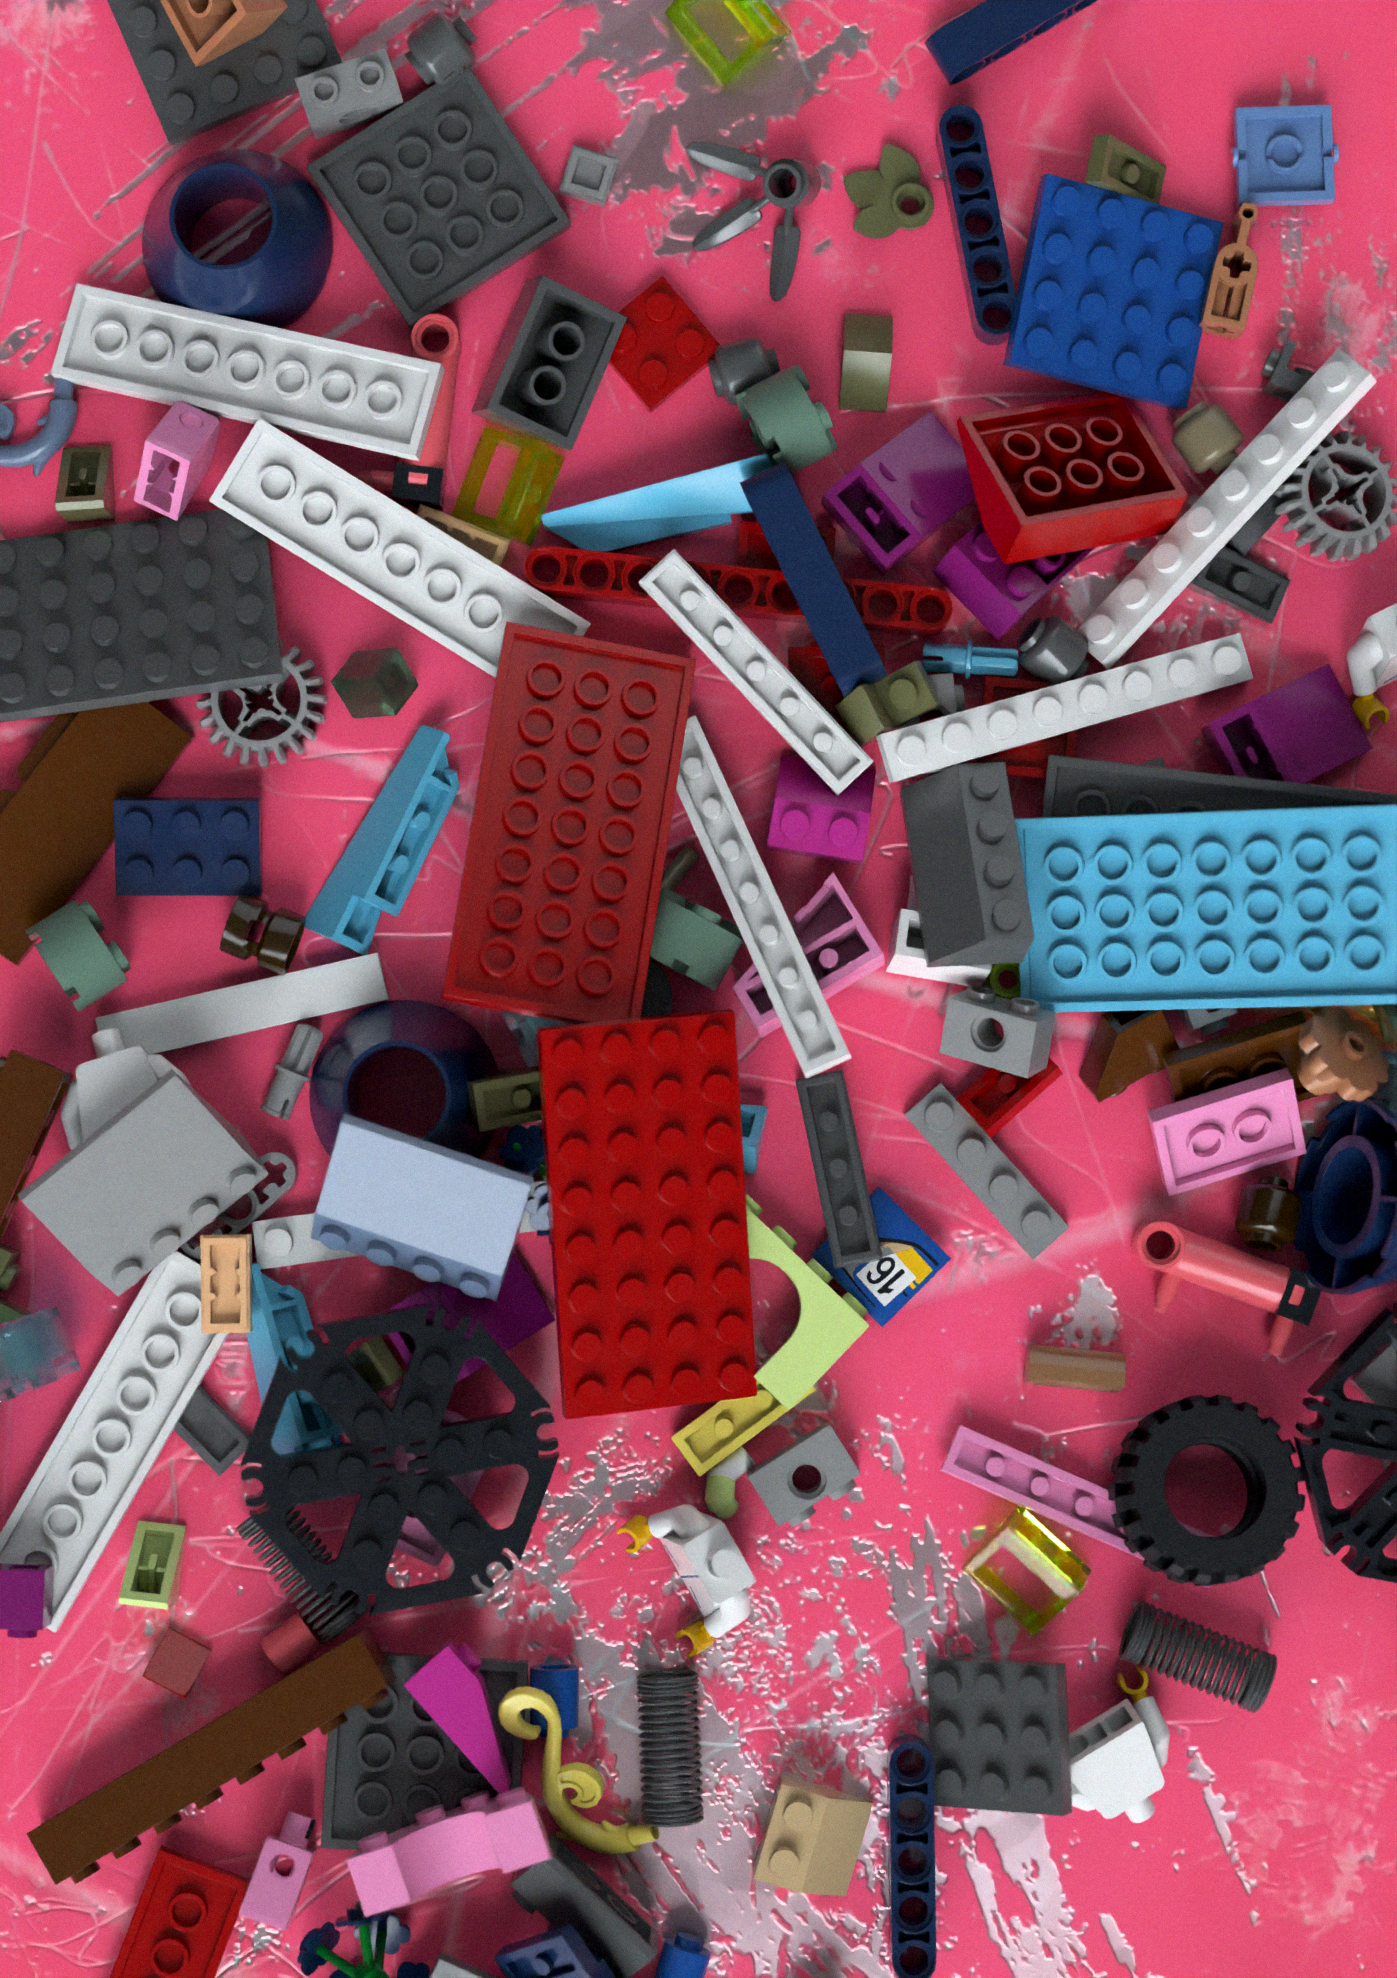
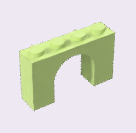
(825, 1320)

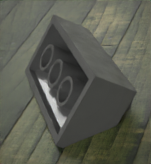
(967, 867)

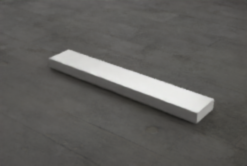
(755, 672)
(251, 1005)

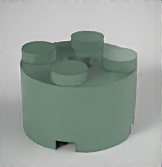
(786, 420)
(693, 941)
(78, 953)

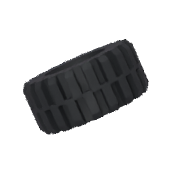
(1267, 1474)

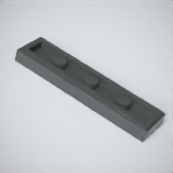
(839, 1169)

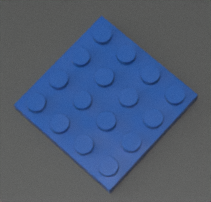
(1112, 292)

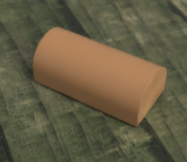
(1074, 1368)

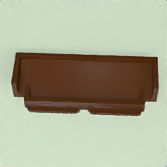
(65, 812)

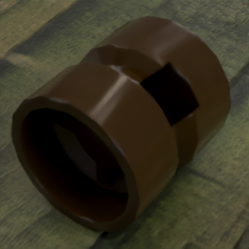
(278, 940)

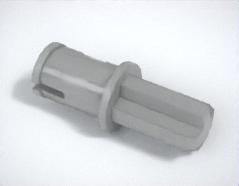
(292, 1071)

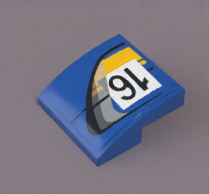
(906, 1266)

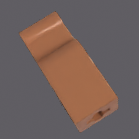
(1237, 289)

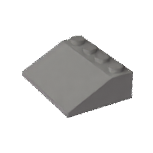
(144, 1183)

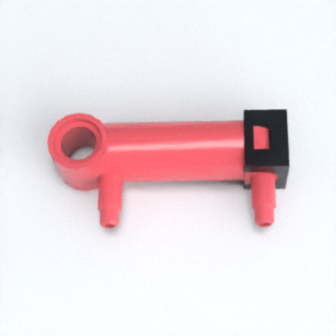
(426, 479)
(1230, 1273)

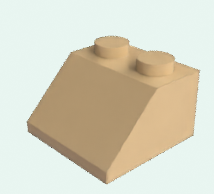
(811, 1838)

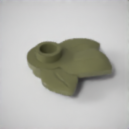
(883, 192)

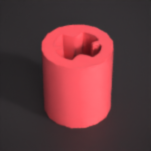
(292, 1644)

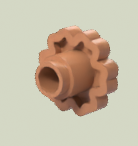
(1340, 1056)

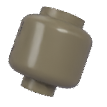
(1207, 438)

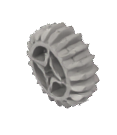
(1359, 531)
(252, 721)

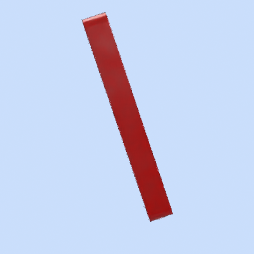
(718, 576)

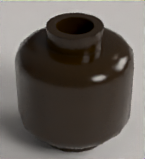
(1268, 1214)

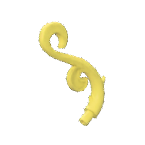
(587, 1782)

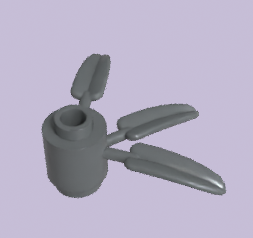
(745, 214)

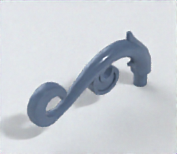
(55, 432)

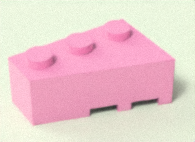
(834, 944)

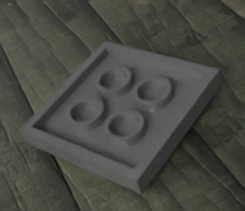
(1000, 1735)

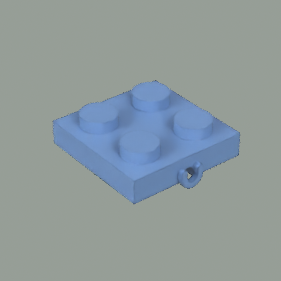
(1284, 155)

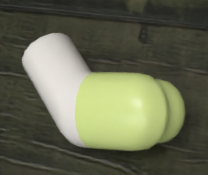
(721, 1482)

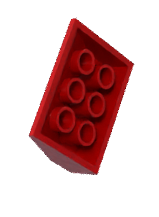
(1068, 476)

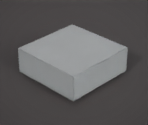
(589, 176)

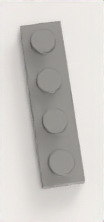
(986, 1171)

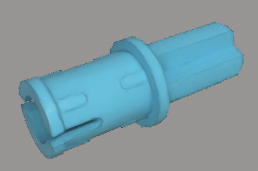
(971, 659)

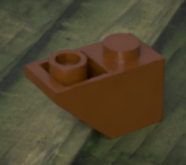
(1125, 1050)

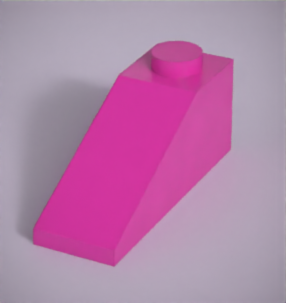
(459, 1702)

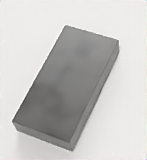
(212, 1432)

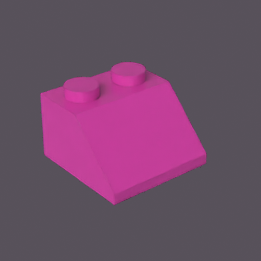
(814, 820)

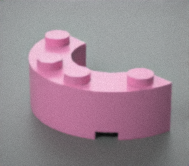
(446, 1846)

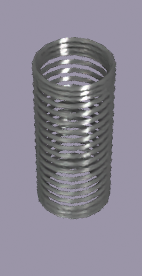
(338, 1623)
(1140, 1635)
(665, 1686)

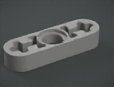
(273, 1190)

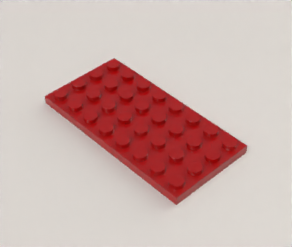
(569, 828)
(647, 1212)

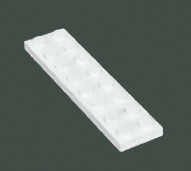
(248, 371)
(381, 548)
(114, 1432)

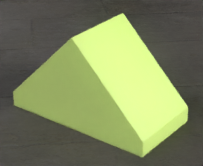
(154, 1566)

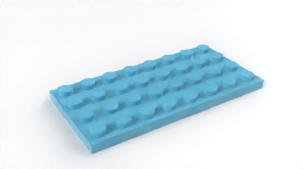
(1211, 909)

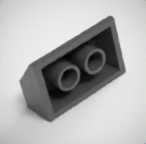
(549, 363)
(573, 1894)

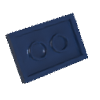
(188, 846)

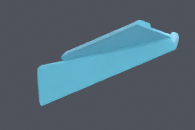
(658, 510)
(388, 845)
(278, 1322)

